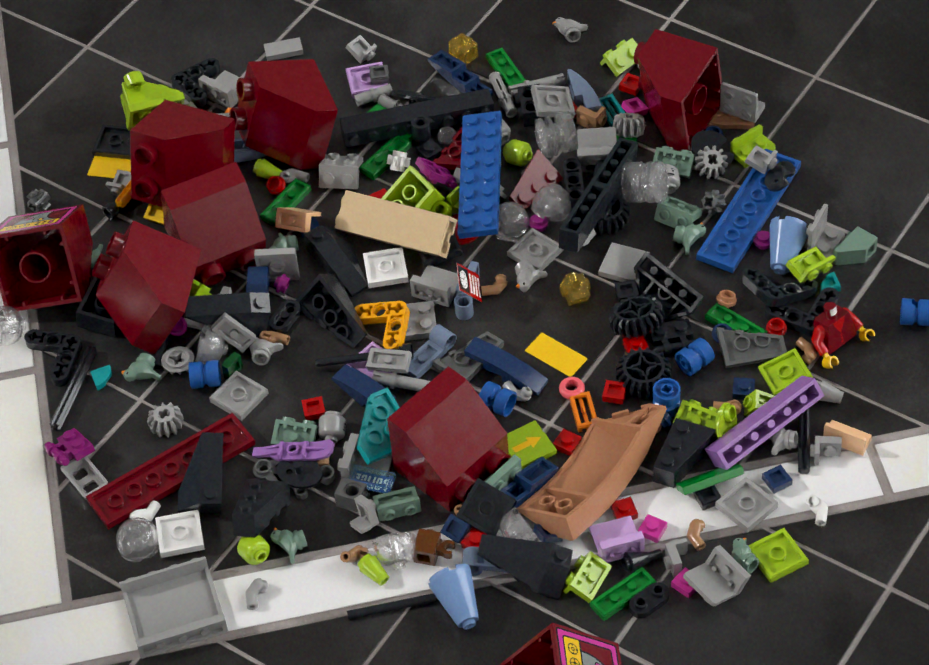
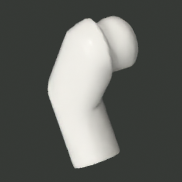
(819, 508)
(148, 513)

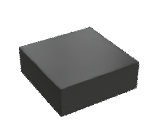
(379, 74)

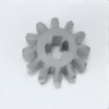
(629, 125)
(711, 169)
(165, 419)

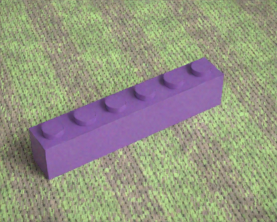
(764, 422)

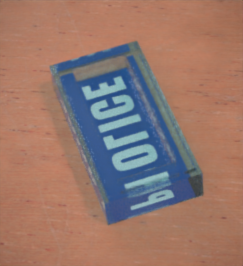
(376, 479)

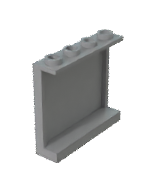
(173, 607)

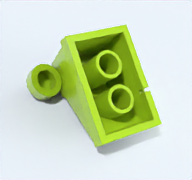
(143, 97)
(417, 192)

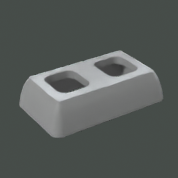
(93, 475)

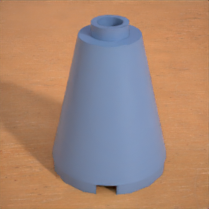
(786, 241)
(456, 594)

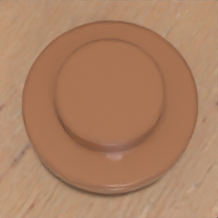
(726, 298)

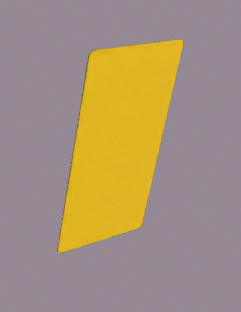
(108, 166)
(556, 354)

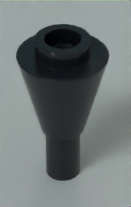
(634, 560)

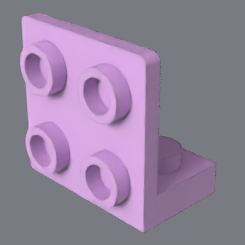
(616, 538)

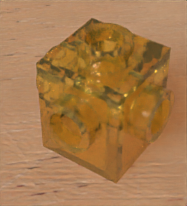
(463, 48)
(575, 288)

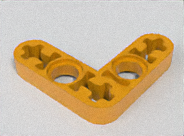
(395, 314)

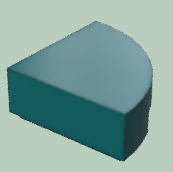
(831, 281)
(101, 376)

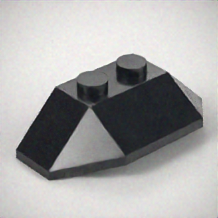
(669, 288)

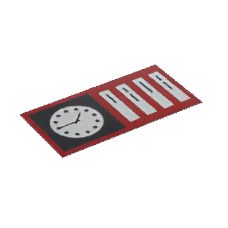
(469, 282)

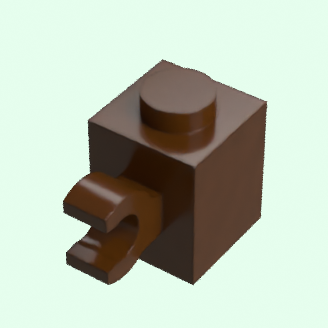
(430, 547)

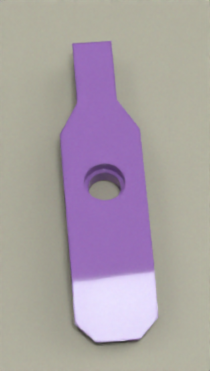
(304, 451)

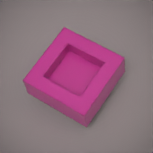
(635, 106)
(653, 528)
(682, 585)

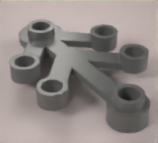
(270, 470)

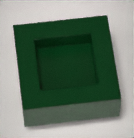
(232, 364)

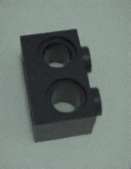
(525, 102)

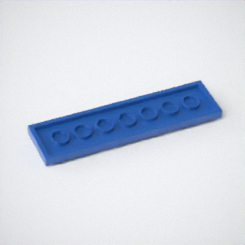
(480, 175)
(742, 220)

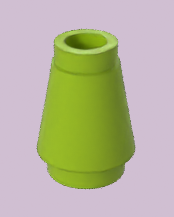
(265, 169)
(373, 569)

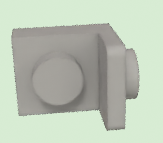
(825, 446)

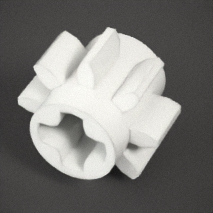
(398, 161)

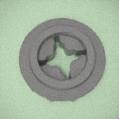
(174, 354)

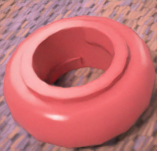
(571, 381)

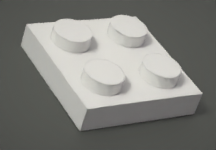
(385, 267)
(179, 533)

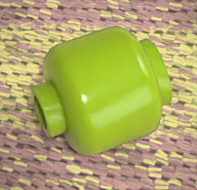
(517, 152)
(253, 548)

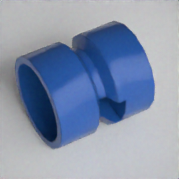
(914, 312)
(696, 355)
(204, 374)
(667, 393)
(498, 399)

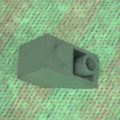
(855, 248)

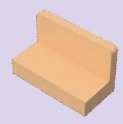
(294, 219)
(852, 438)

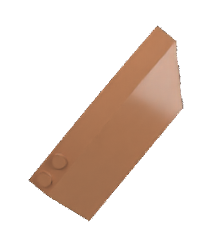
(594, 472)

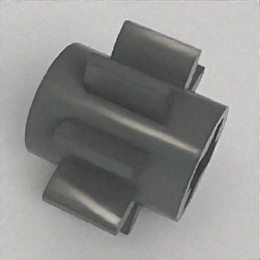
(38, 200)
(713, 202)

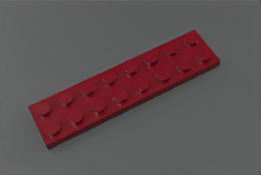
(162, 473)

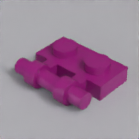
(436, 173)
(69, 446)

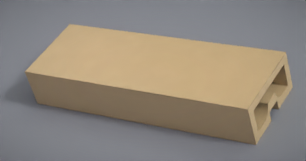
(395, 224)

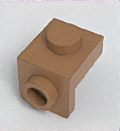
(589, 118)

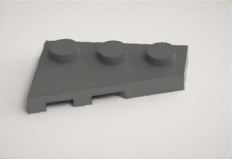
(746, 348)
(464, 365)

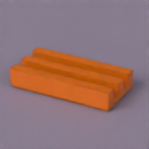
(586, 424)

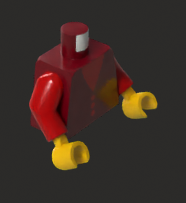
(834, 329)

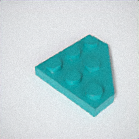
(374, 433)

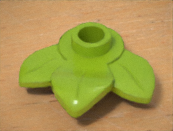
(726, 420)

